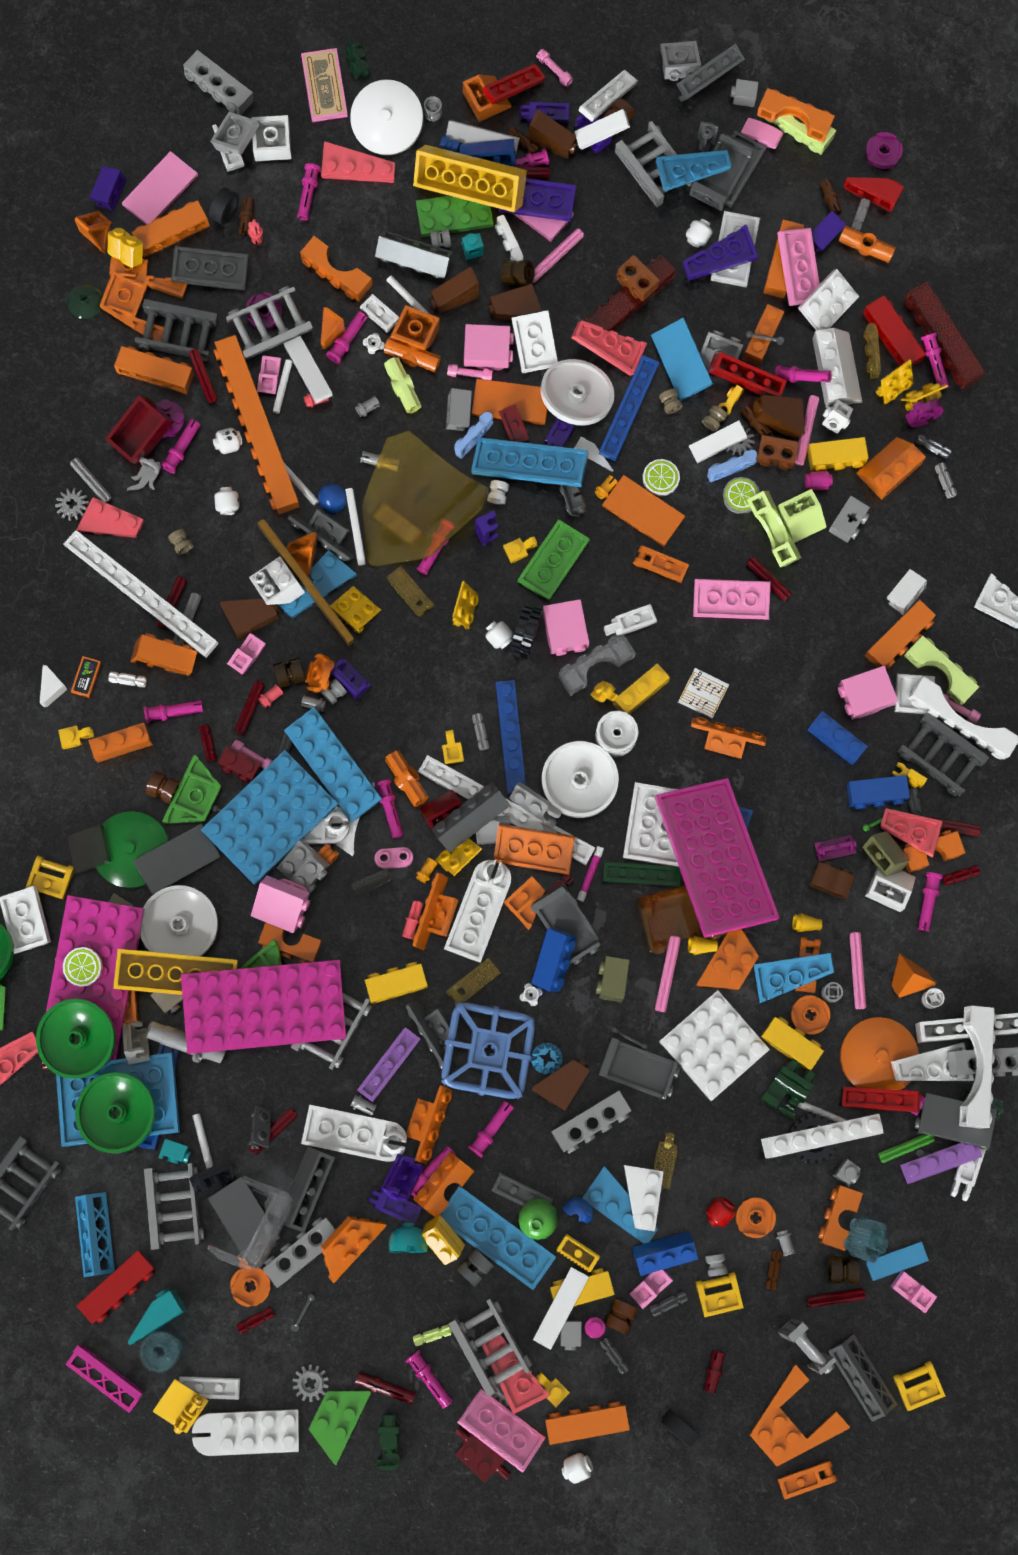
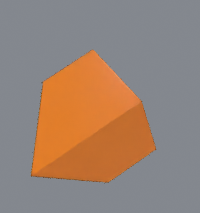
(94, 228)
(332, 328)
(304, 551)
(910, 977)

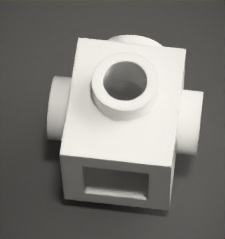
(837, 416)

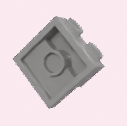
(679, 59)
(234, 133)
(716, 343)
(304, 866)

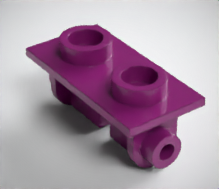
(835, 848)

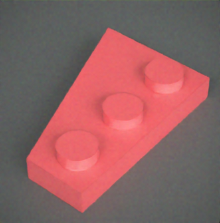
(107, 519)
(913, 829)

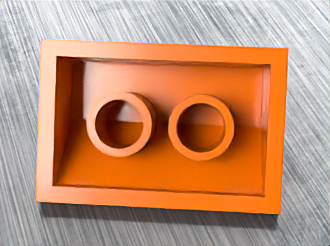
(891, 466)

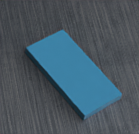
(682, 359)

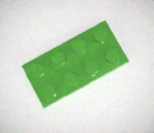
(452, 214)
(553, 560)

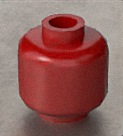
(720, 1212)

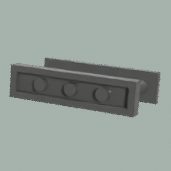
(171, 313)
(960, 746)
(10, 1165)

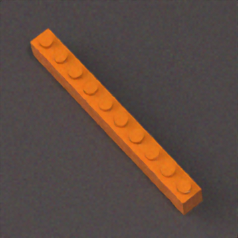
(257, 425)

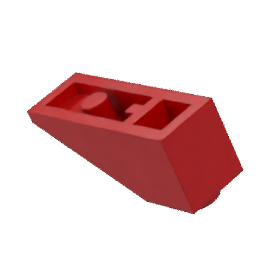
(879, 191)

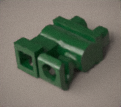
(789, 1082)
(389, 1441)

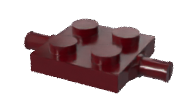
(479, 1457)

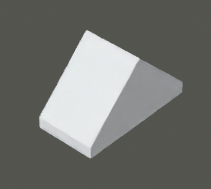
(50, 687)

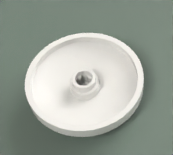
(387, 117)
(577, 392)
(580, 779)
(179, 922)

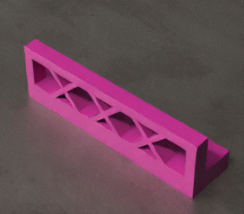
(108, 1372)

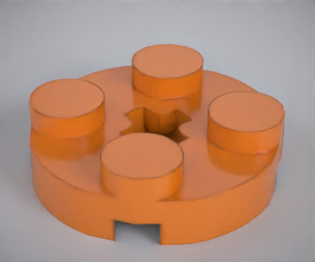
(318, 673)
(815, 1005)
(762, 1226)
(256, 1296)

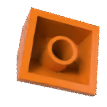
(416, 328)

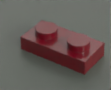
(514, 424)

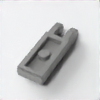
(535, 804)

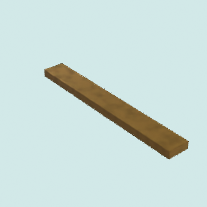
(306, 583)

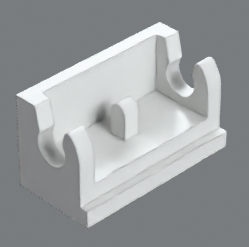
(907, 591)

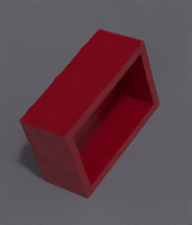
(139, 429)

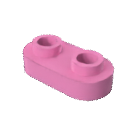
(393, 858)

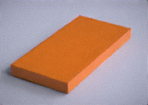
(496, 395)
(643, 510)
(534, 849)

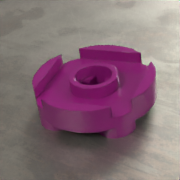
(881, 160)
(267, 319)
(923, 412)
(176, 414)

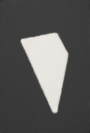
(593, 452)

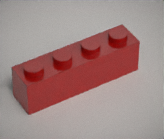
(893, 332)
(746, 375)
(116, 1287)

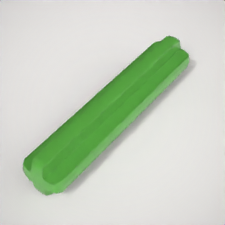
(905, 1147)

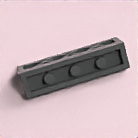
(709, 72)
(861, 1380)

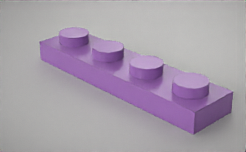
(388, 1064)
(940, 1162)

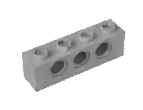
(228, 85)
(959, 1062)
(562, 1133)
(273, 1268)

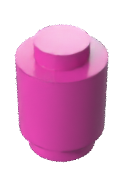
(818, 480)
(594, 1327)

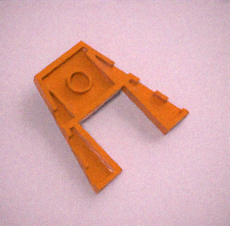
(125, 296)
(779, 1435)

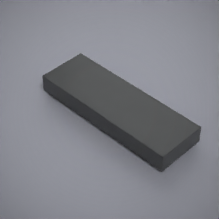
(516, 1191)

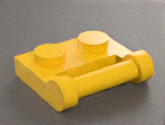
(47, 883)
(721, 1301)
(922, 1392)

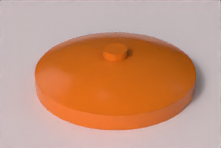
(869, 1052)

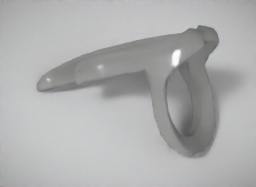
(148, 472)

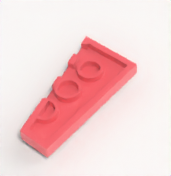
(353, 165)
(614, 348)
(16, 1055)
(521, 1388)

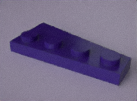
(722, 255)

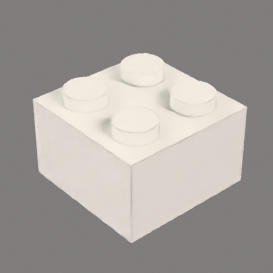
(272, 138)

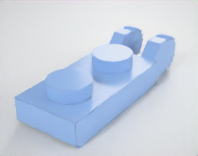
(465, 444)
(732, 466)

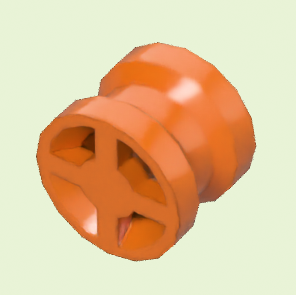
(328, 854)

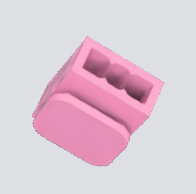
(488, 346)
(565, 627)
(867, 693)
(281, 903)

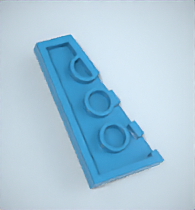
(687, 168)
(326, 576)
(786, 975)
(614, 1202)

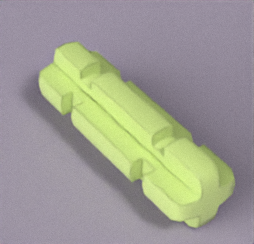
(432, 1335)

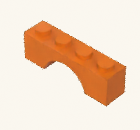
(777, 105)
(353, 282)

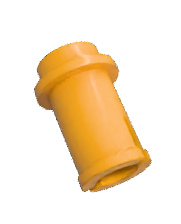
(603, 490)
(426, 870)

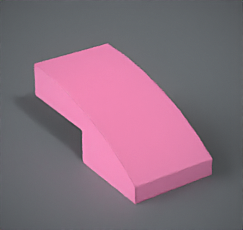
(762, 132)
(269, 375)
(247, 653)
(650, 1287)
(913, 1291)

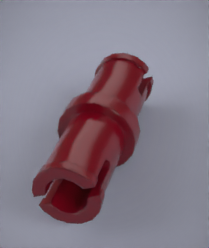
(714, 1371)

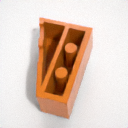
(164, 654)

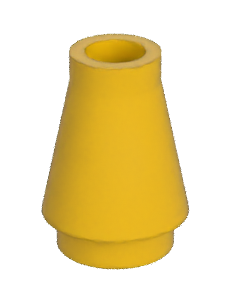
(806, 923)
(701, 945)

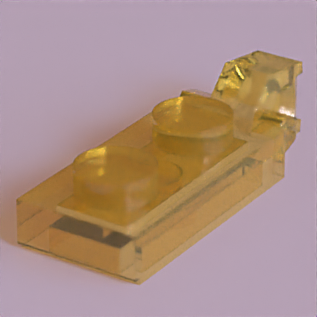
(665, 1159)

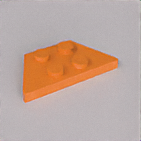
(730, 963)
(348, 1243)

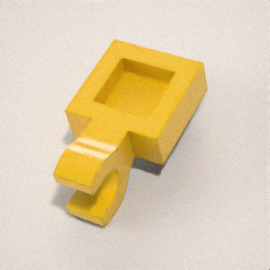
(733, 394)
(517, 550)
(604, 691)
(72, 736)
(452, 751)
(913, 778)
(554, 1389)

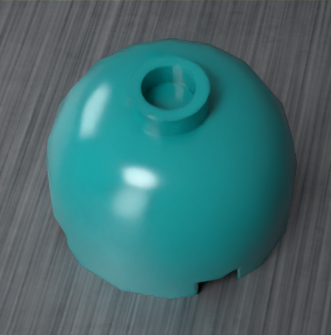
(407, 1240)

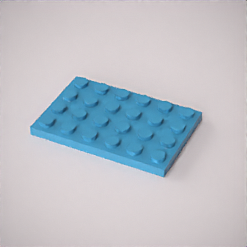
(269, 817)
(156, 1074)

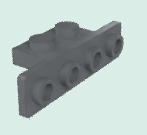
(328, 532)
(434, 1029)

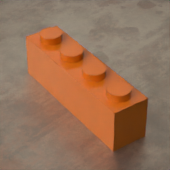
(171, 228)
(775, 281)
(154, 369)
(900, 635)
(587, 1424)

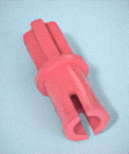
(255, 232)
(412, 920)

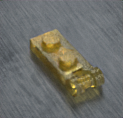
(872, 350)
(409, 591)
(474, 981)

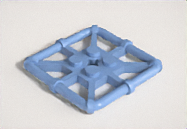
(495, 1061)

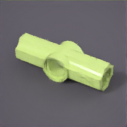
(402, 385)

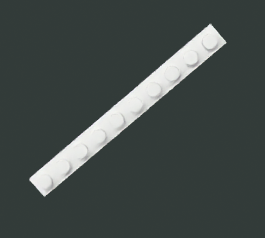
(141, 594)
(519, 817)

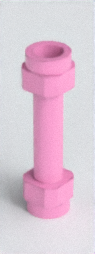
(565, 77)
(454, 370)
(972, 716)
(240, 747)

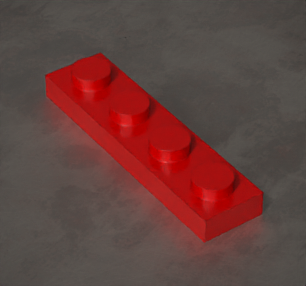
(513, 84)
(881, 1099)

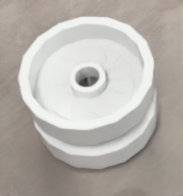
(622, 724)

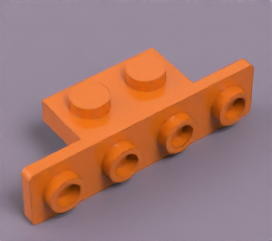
(727, 739)
(437, 913)
(427, 1122)

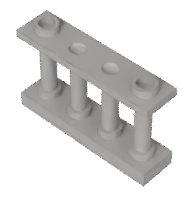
(635, 166)
(268, 342)
(336, 1060)
(156, 1218)
(795, 1332)
(470, 1347)

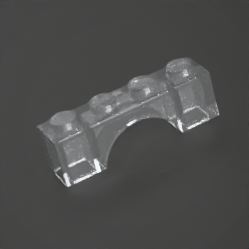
(616, 651)

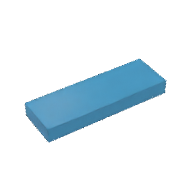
(897, 1261)

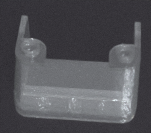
(277, 1210)

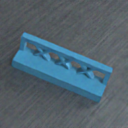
(90, 1234)

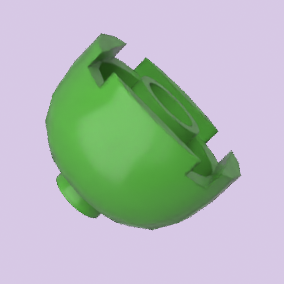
(538, 1219)

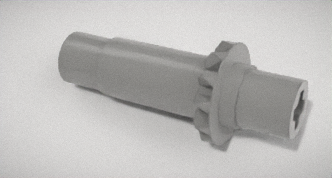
(176, 1039)

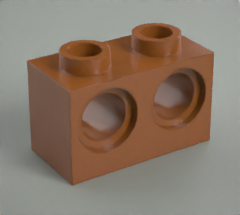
(641, 275)
(777, 447)

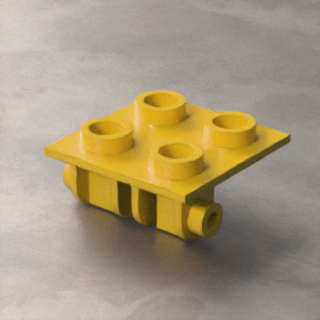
(896, 382)
(928, 393)
(465, 606)
(355, 609)
(458, 857)
(180, 1406)

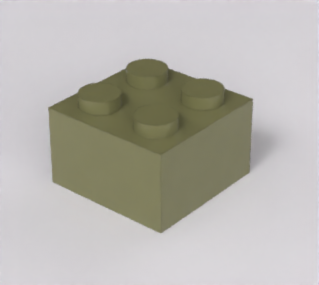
(613, 979)

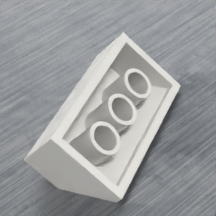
(835, 353)

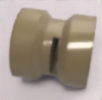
(670, 401)
(715, 417)
(180, 541)

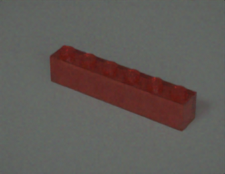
(624, 304)
(955, 351)

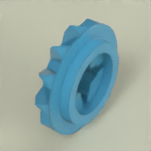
(555, 1054)

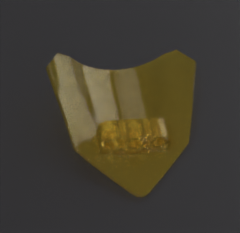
(415, 502)

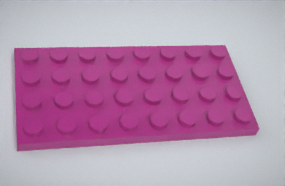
(716, 857)
(105, 930)
(263, 1006)

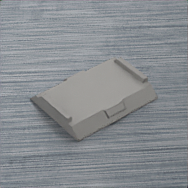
(488, 833)

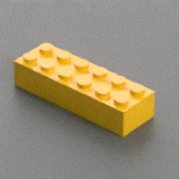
(469, 178)
(161, 971)

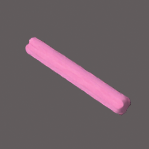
(557, 253)
(808, 421)
(857, 970)
(668, 972)

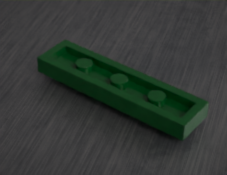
(641, 874)

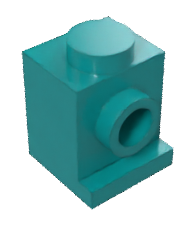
(470, 243)
(175, 1152)

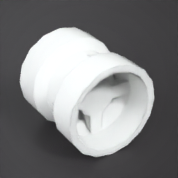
(498, 492)
(936, 998)

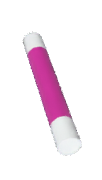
(590, 874)

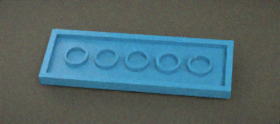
(529, 462)
(333, 764)
(497, 1238)

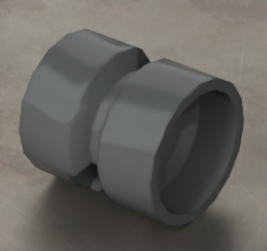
(480, 1262)

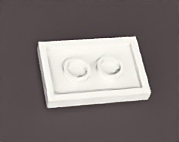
(828, 301)
(534, 341)
(25, 919)

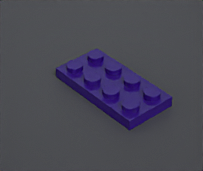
(547, 200)

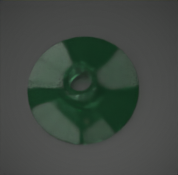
(88, 308)

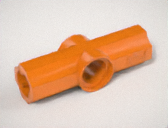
(857, 239)
(412, 355)
(406, 778)

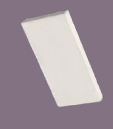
(731, 223)

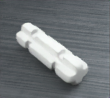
(127, 679)

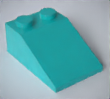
(161, 1311)

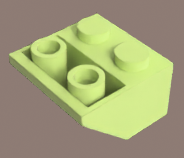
(802, 515)

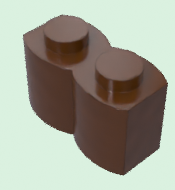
(832, 880)

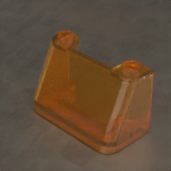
(668, 915)

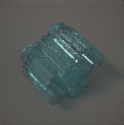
(866, 1239)
(150, 1356)

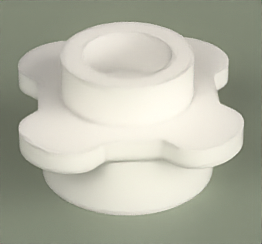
(376, 339)
(529, 989)

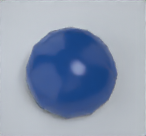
(332, 498)
(581, 1207)

